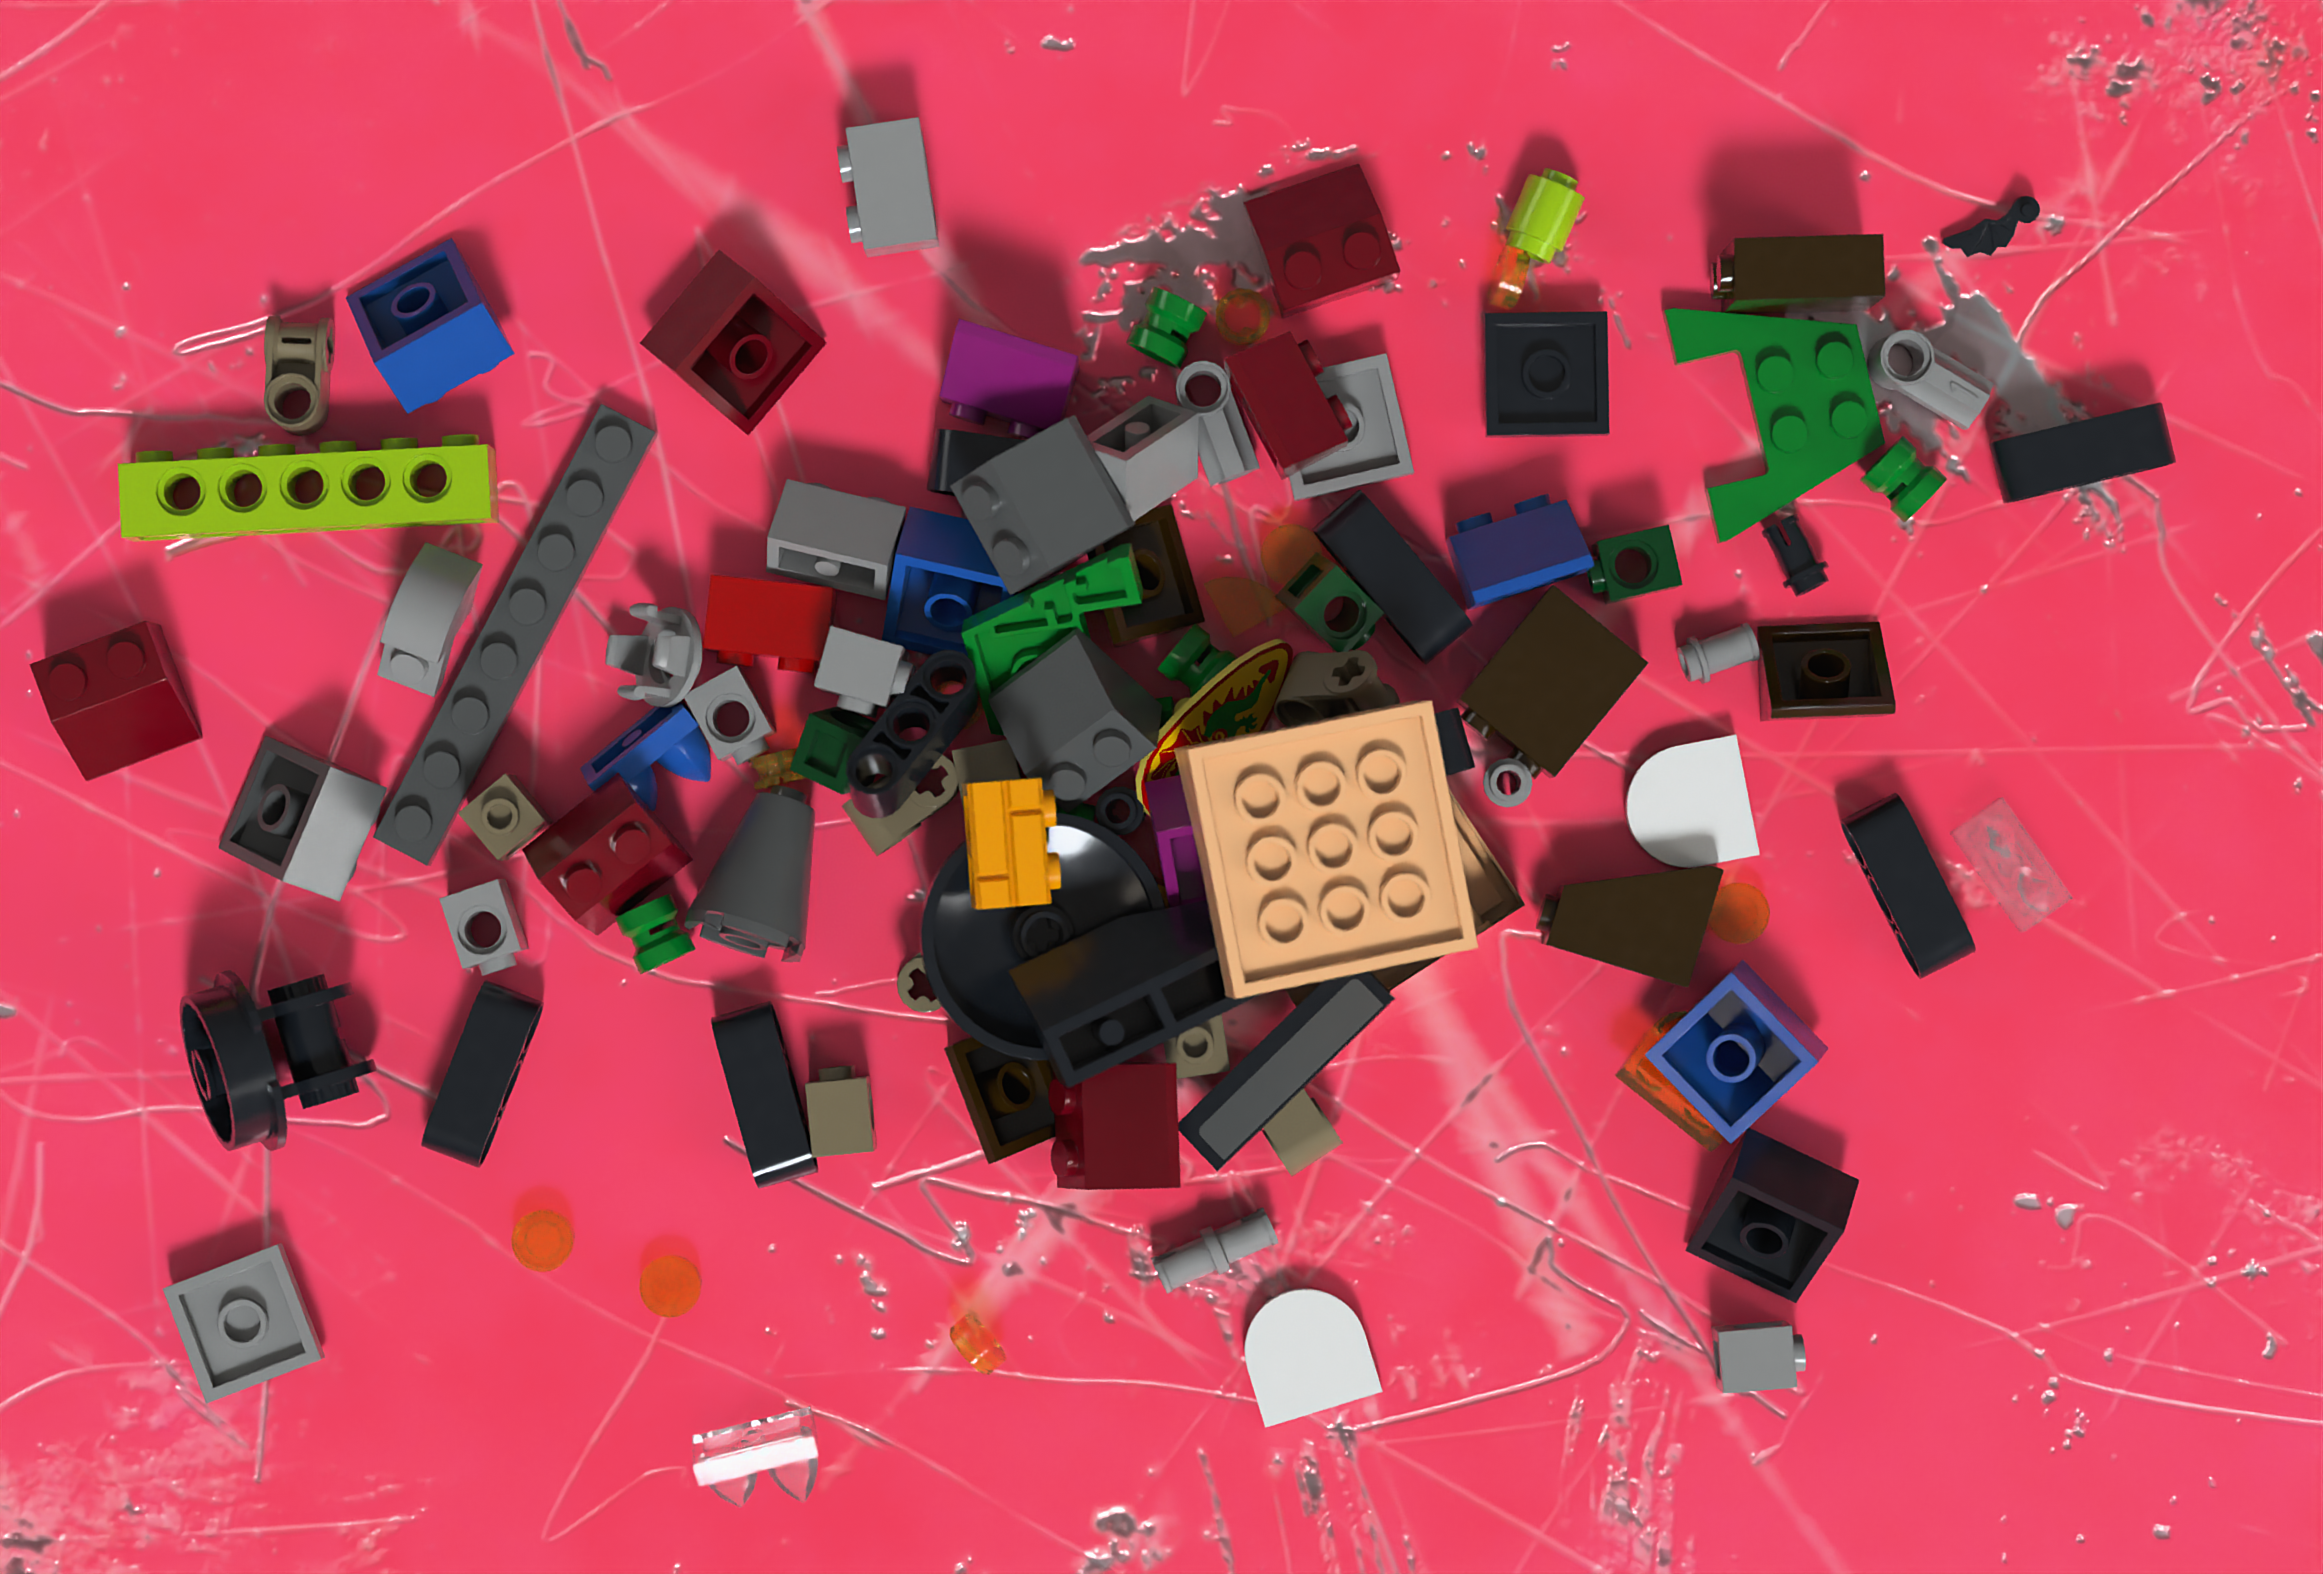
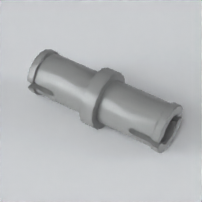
(1214, 1250)

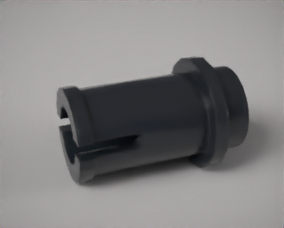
(1797, 560)
(1108, 802)

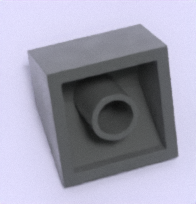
(1042, 505)
(1076, 719)
(302, 819)

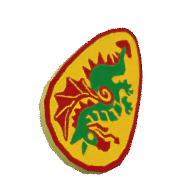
(1227, 706)

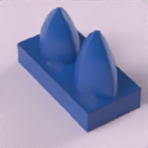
(662, 736)

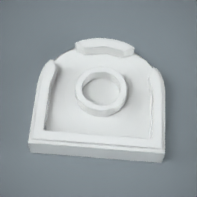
(1692, 805)
(1307, 1355)

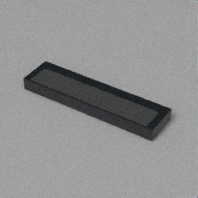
(1283, 1065)

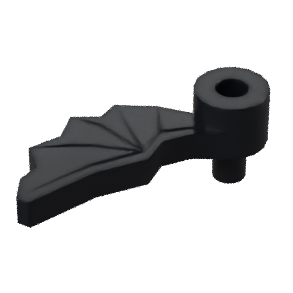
(1990, 233)

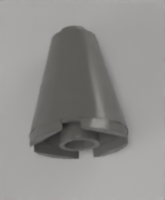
(761, 880)

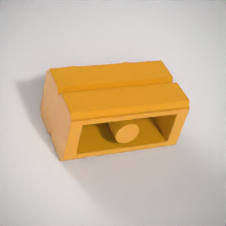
(1009, 843)

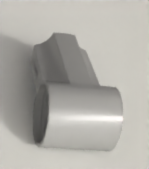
(1934, 380)
(1222, 436)

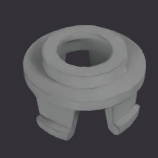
(666, 647)

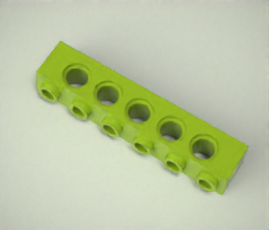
(152, 515)

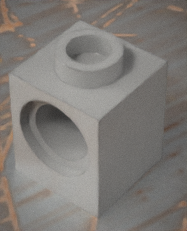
(708, 700)
(462, 909)
(1757, 1356)

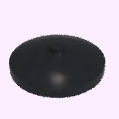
(972, 948)

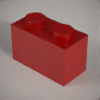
(768, 621)

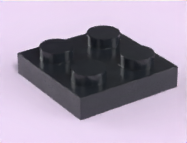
(1546, 374)

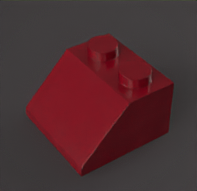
(1322, 240)
(733, 342)
(1287, 403)
(117, 700)
(605, 855)
(1118, 1129)

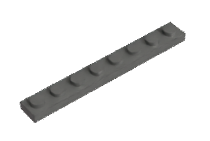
(515, 635)

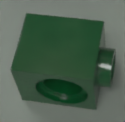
(1661, 562)
(1314, 588)
(827, 745)

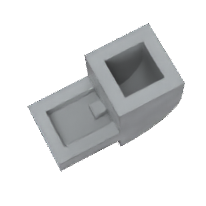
(426, 618)

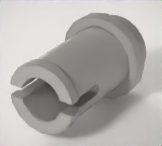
(1717, 653)
(1522, 779)

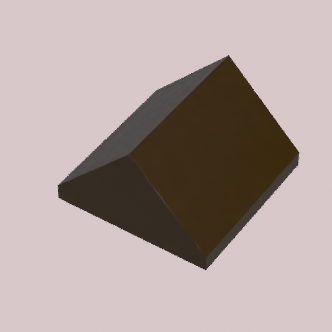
(1166, 579)
(1823, 672)
(1003, 1097)

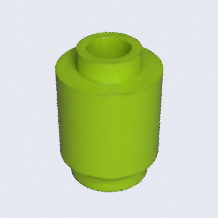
(1544, 215)

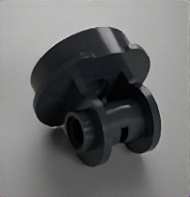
(235, 1066)

